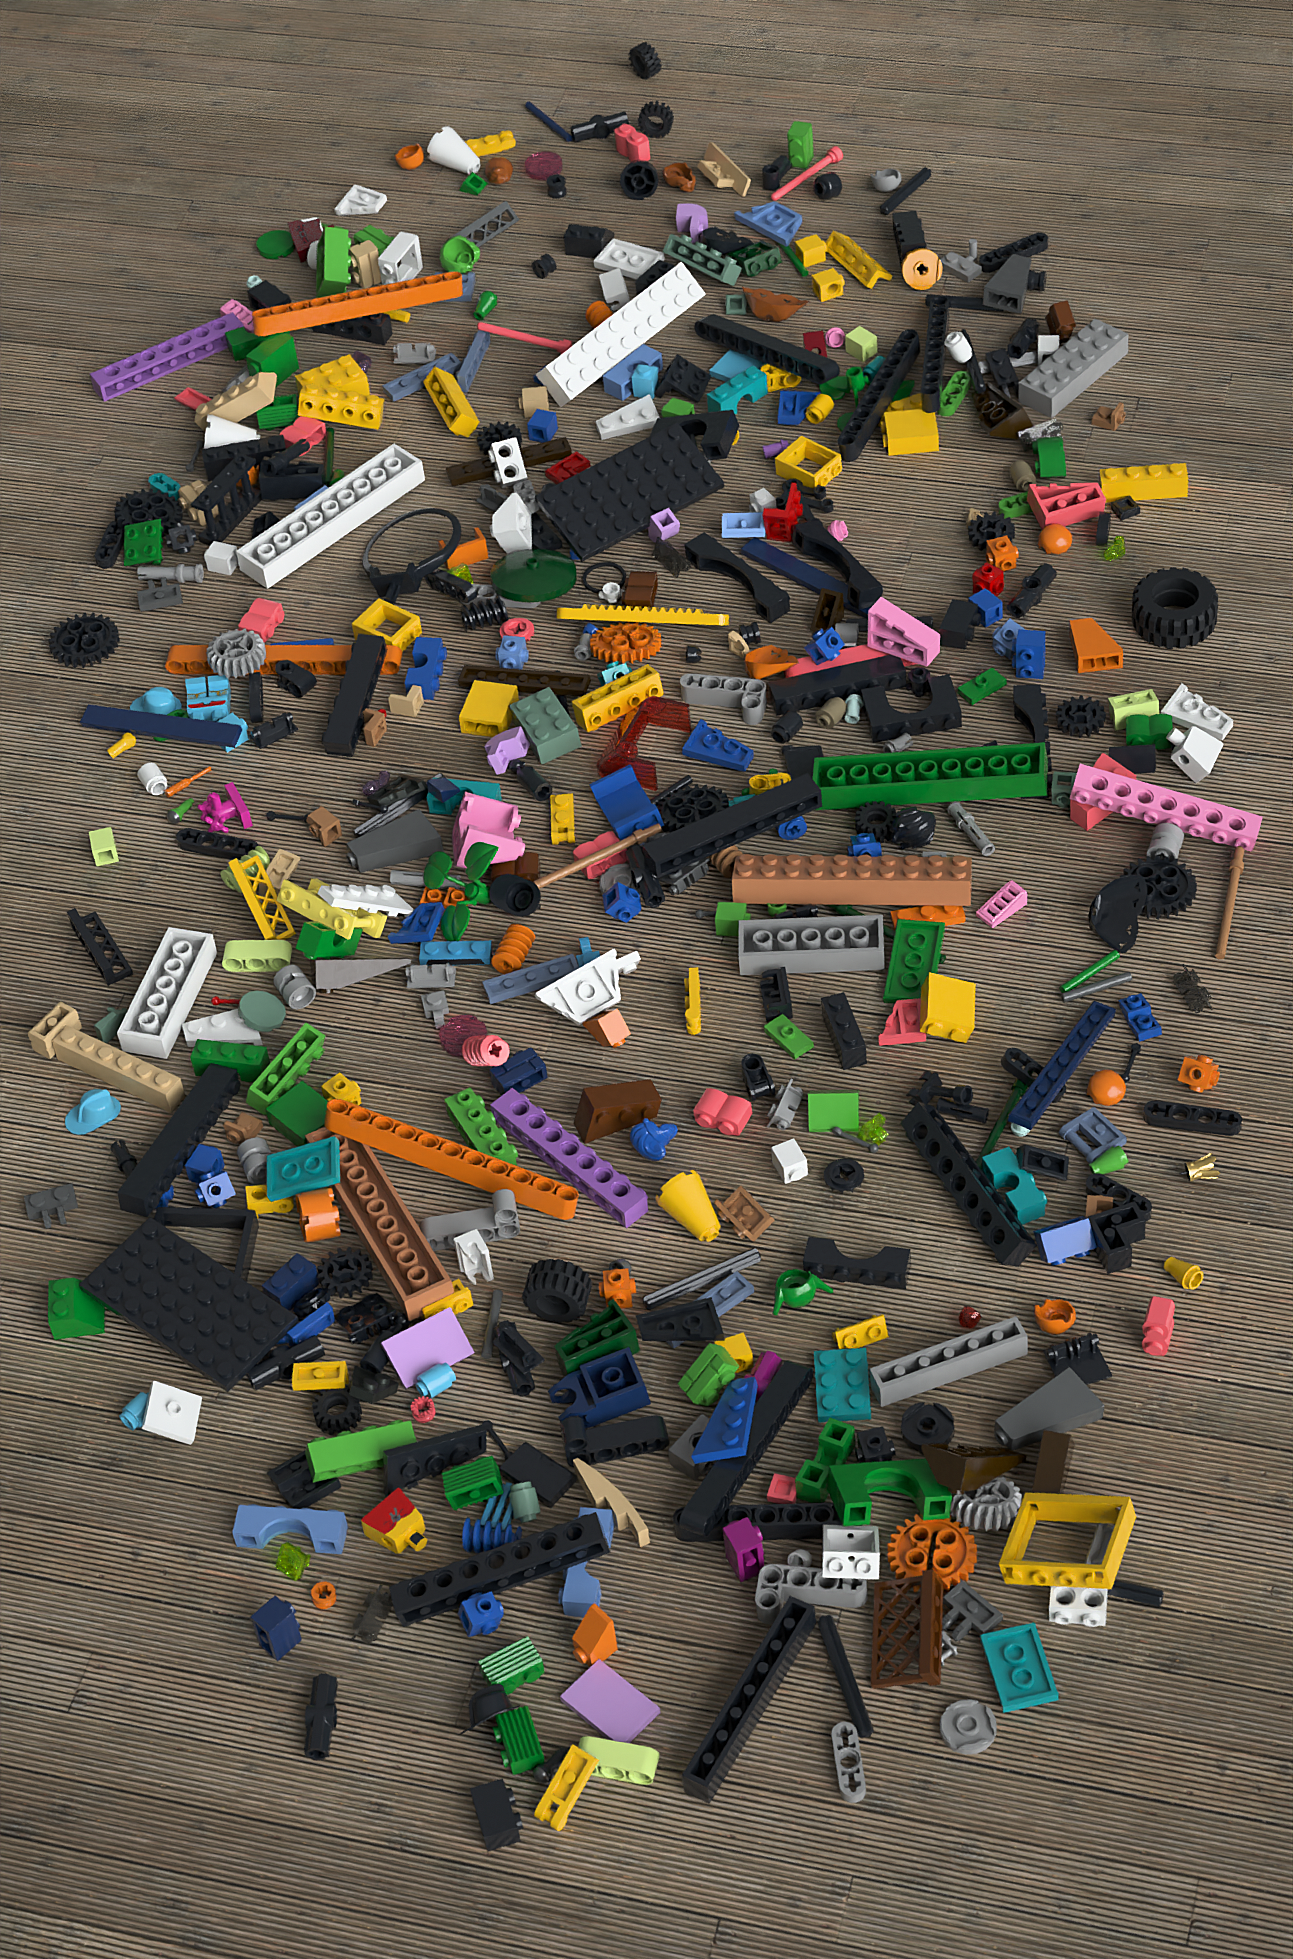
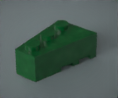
(598, 1338)

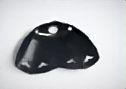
(721, 243)
(1117, 912)

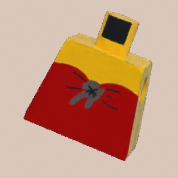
(395, 1524)

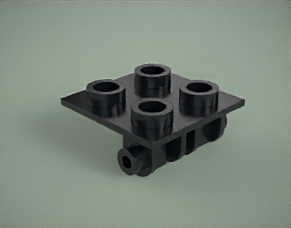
(364, 1314)
(1081, 1356)

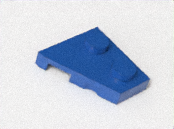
(793, 406)
(419, 925)

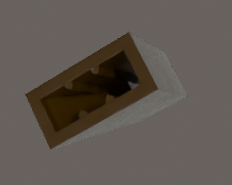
(1053, 1463)

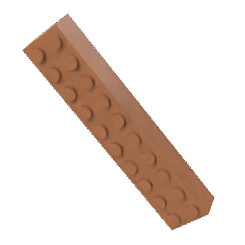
(852, 880)
(386, 1227)

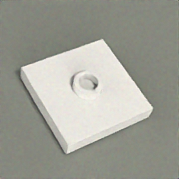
(171, 1412)

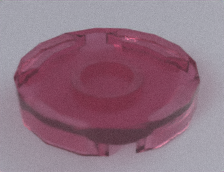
(543, 165)
(458, 1030)

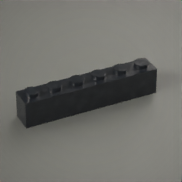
(818, 687)
(354, 695)

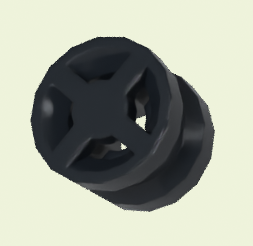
(556, 186)
(544, 266)
(1036, 280)
(750, 633)

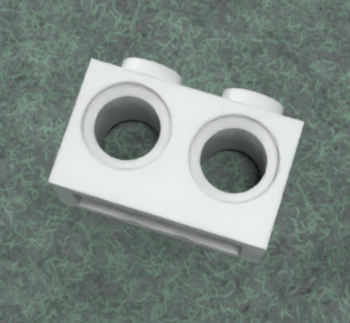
(513, 462)
(1078, 1610)

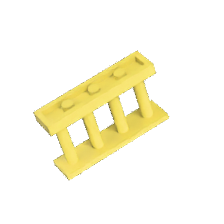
(317, 909)

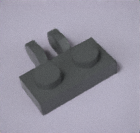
(159, 597)
(51, 1202)
(972, 1609)

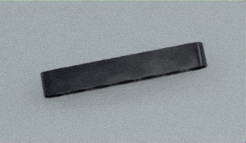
(778, 1514)

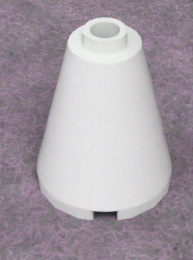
(452, 152)
(224, 432)

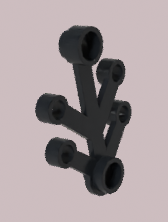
(818, 492)

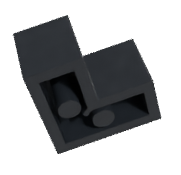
(1115, 1232)

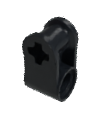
(294, 678)
(756, 1077)

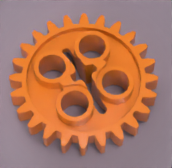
(625, 642)
(906, 1550)

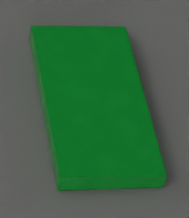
(913, 955)

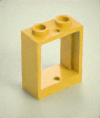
(803, 448)
(383, 610)

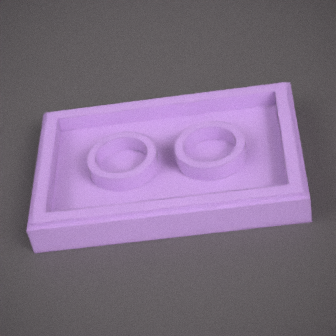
(425, 1345)
(610, 1703)

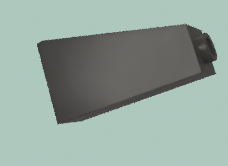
(1009, 285)
(395, 843)
(1055, 1407)

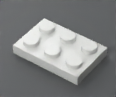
(630, 258)

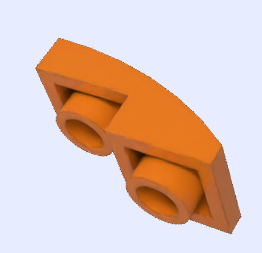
(447, 898)

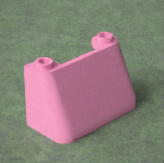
(488, 822)

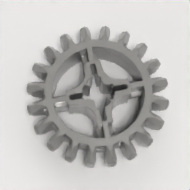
(236, 653)
(989, 1506)

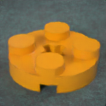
(911, 274)

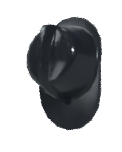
(515, 895)
(486, 1704)

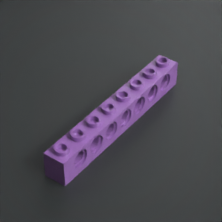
(163, 358)
(570, 1157)

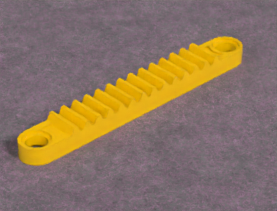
(642, 615)

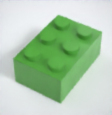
(332, 262)

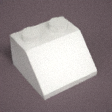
(512, 525)

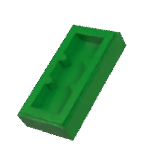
(982, 686)

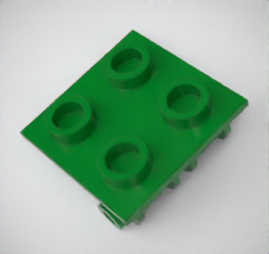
(143, 543)

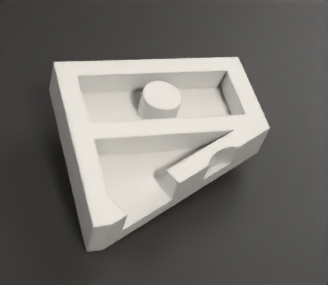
(360, 201)

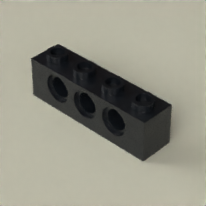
(369, 328)

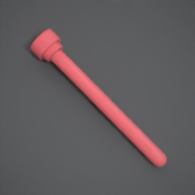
(833, 155)
(560, 346)

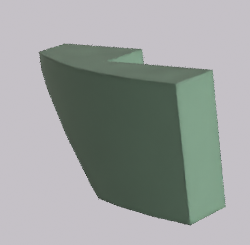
(108, 1026)

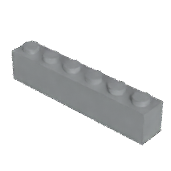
(948, 1361)

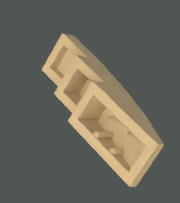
(606, 1496)

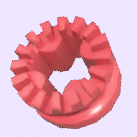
(419, 1404)

